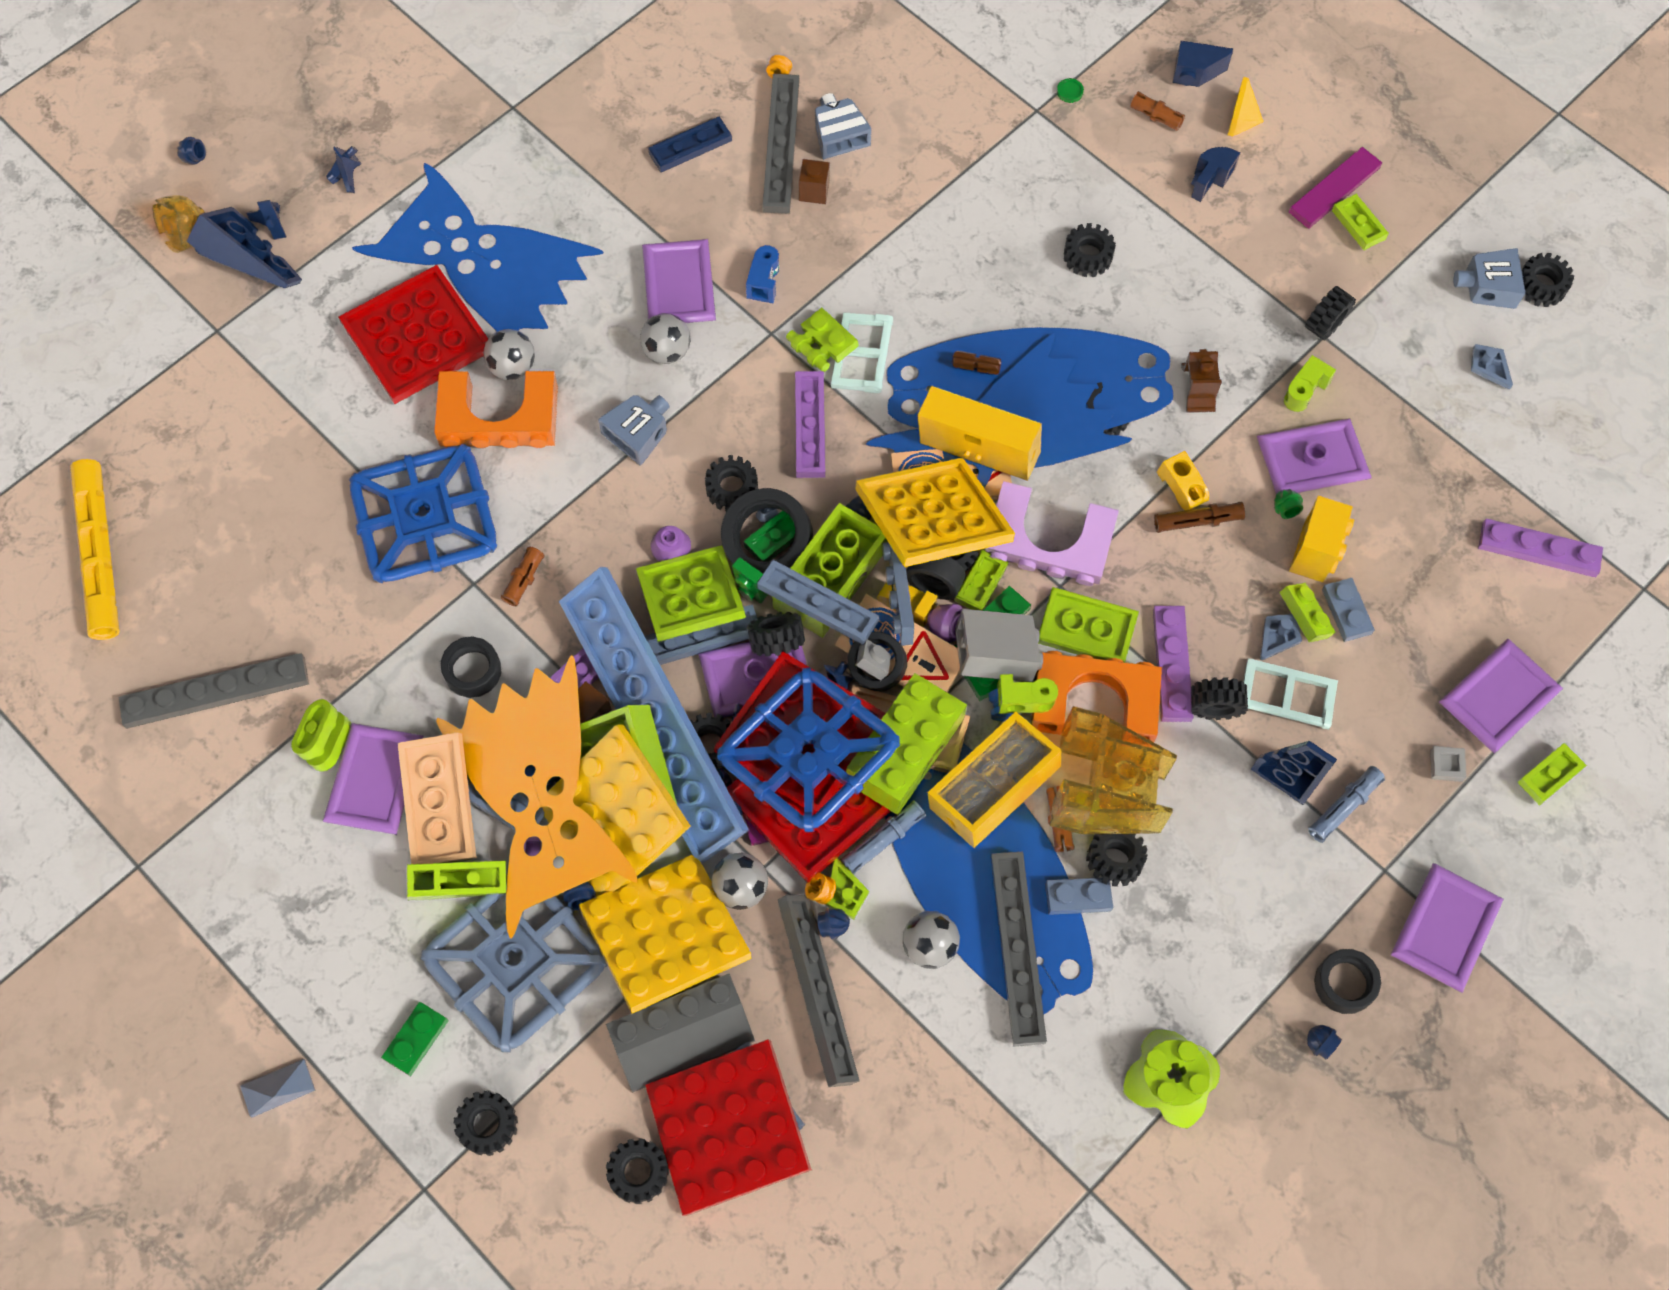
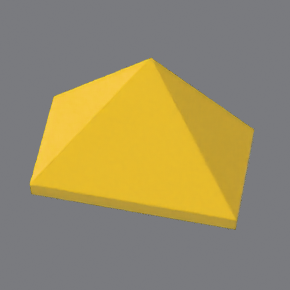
(1246, 110)

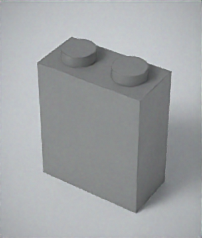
(998, 645)

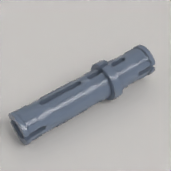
(1355, 795)
(892, 830)

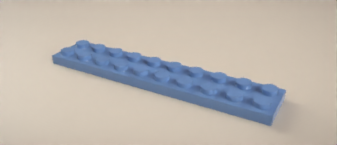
(636, 678)

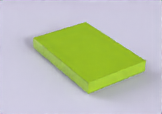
(1087, 626)

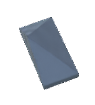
(277, 1088)

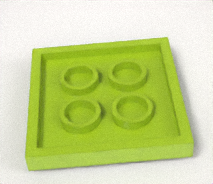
(690, 593)

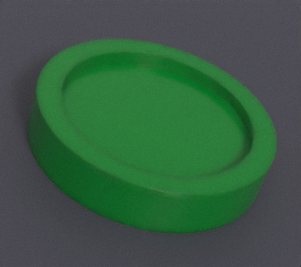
(1070, 90)

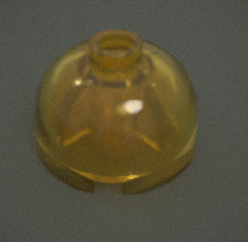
(176, 218)

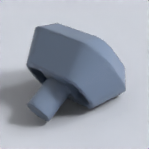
(766, 514)

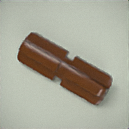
(983, 363)

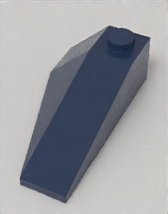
(233, 241)
(1295, 769)

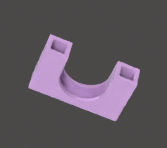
(1081, 561)

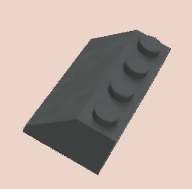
(680, 1032)

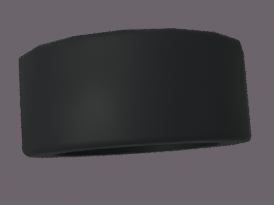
(939, 577)
(469, 645)
(888, 681)
(1364, 964)

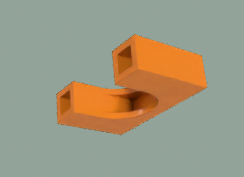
(530, 426)
(1134, 683)

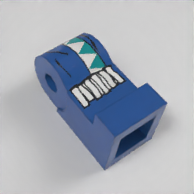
(760, 280)

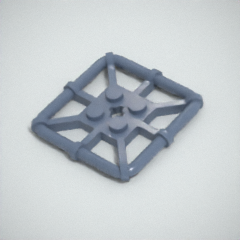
(513, 979)

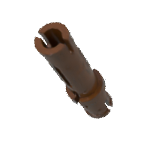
(1198, 517)

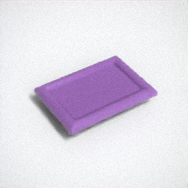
(679, 280)
(1314, 456)
(735, 673)
(1501, 695)
(369, 780)
(1447, 927)

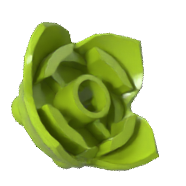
(1150, 1086)

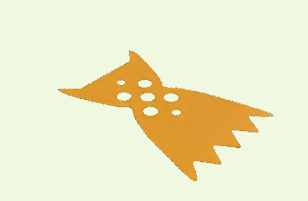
(545, 734)

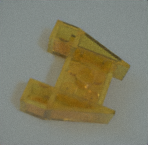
(1121, 780)

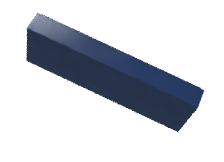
(690, 144)

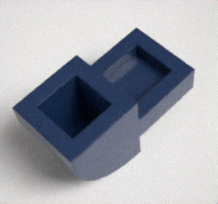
(1214, 167)

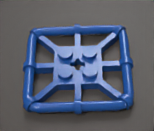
(439, 521)
(808, 768)

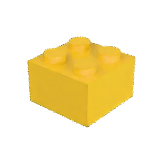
(1322, 539)

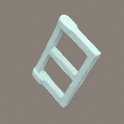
(886, 322)
(1291, 676)

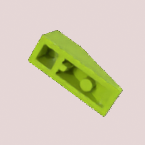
(455, 880)

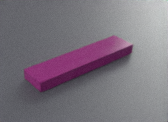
(1335, 187)

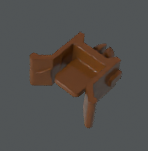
(1203, 380)

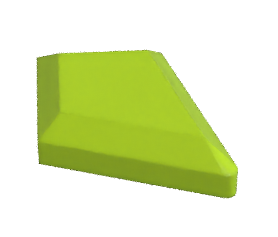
(849, 890)

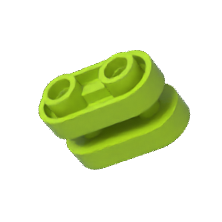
(321, 735)

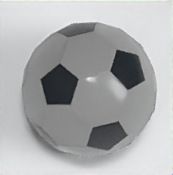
(665, 338)
(509, 354)
(739, 881)
(931, 939)

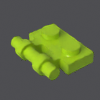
(828, 334)

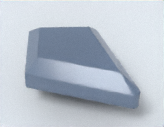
(1491, 364)
(1279, 635)

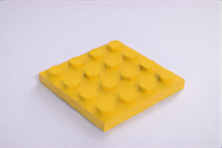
(934, 512)
(626, 802)
(664, 933)

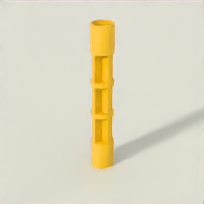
(94, 550)

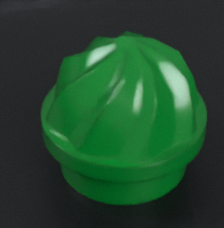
(1288, 503)

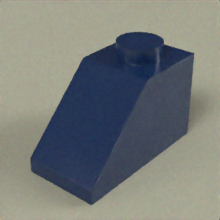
(1200, 63)

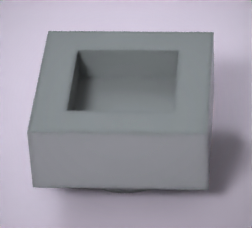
(873, 659)
(1448, 763)

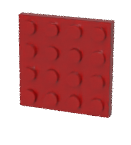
(415, 333)
(788, 711)
(809, 850)
(727, 1128)

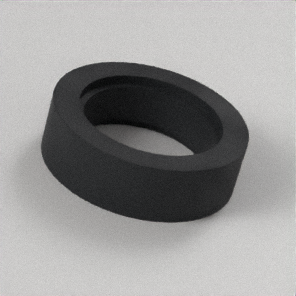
(754, 501)

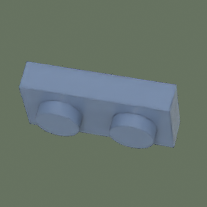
(1348, 609)
(1078, 896)

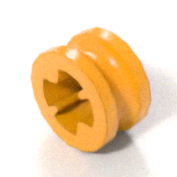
(778, 65)
(820, 888)

